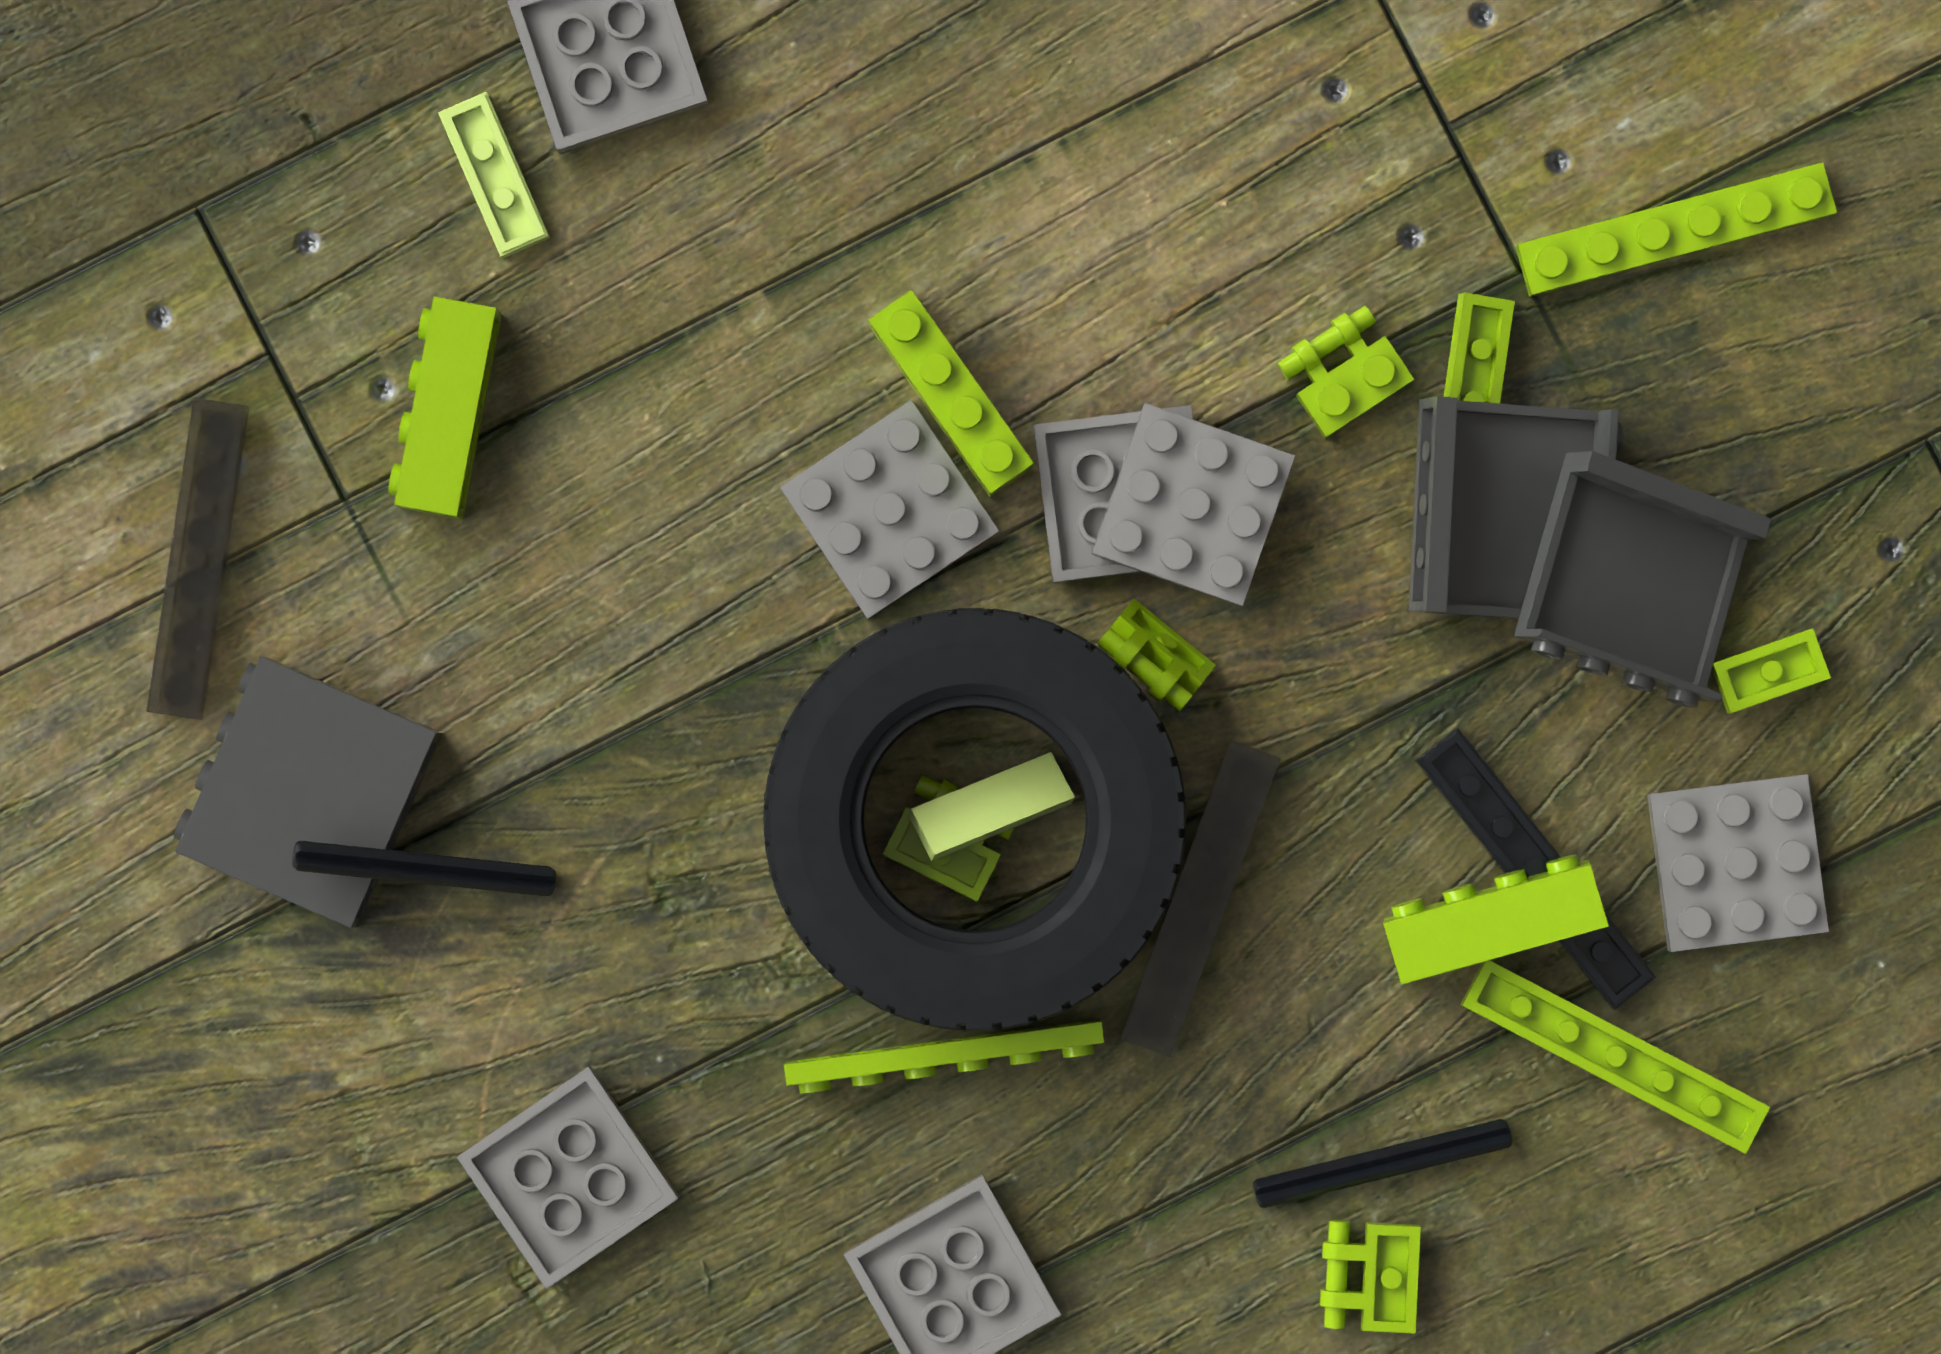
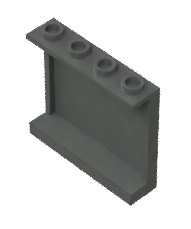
(1487, 495)
(1635, 576)
(304, 769)

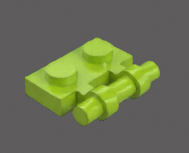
(1353, 386)
(1156, 655)
(962, 870)
(1389, 1276)

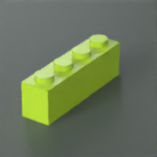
(950, 393)
(446, 407)
(1495, 920)

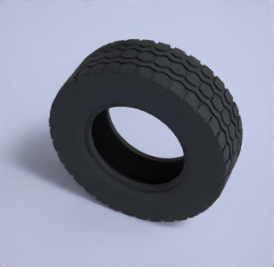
(945, 972)

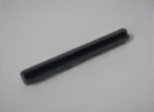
(423, 868)
(1382, 1163)

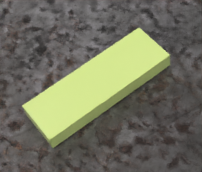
(494, 175)
(991, 806)

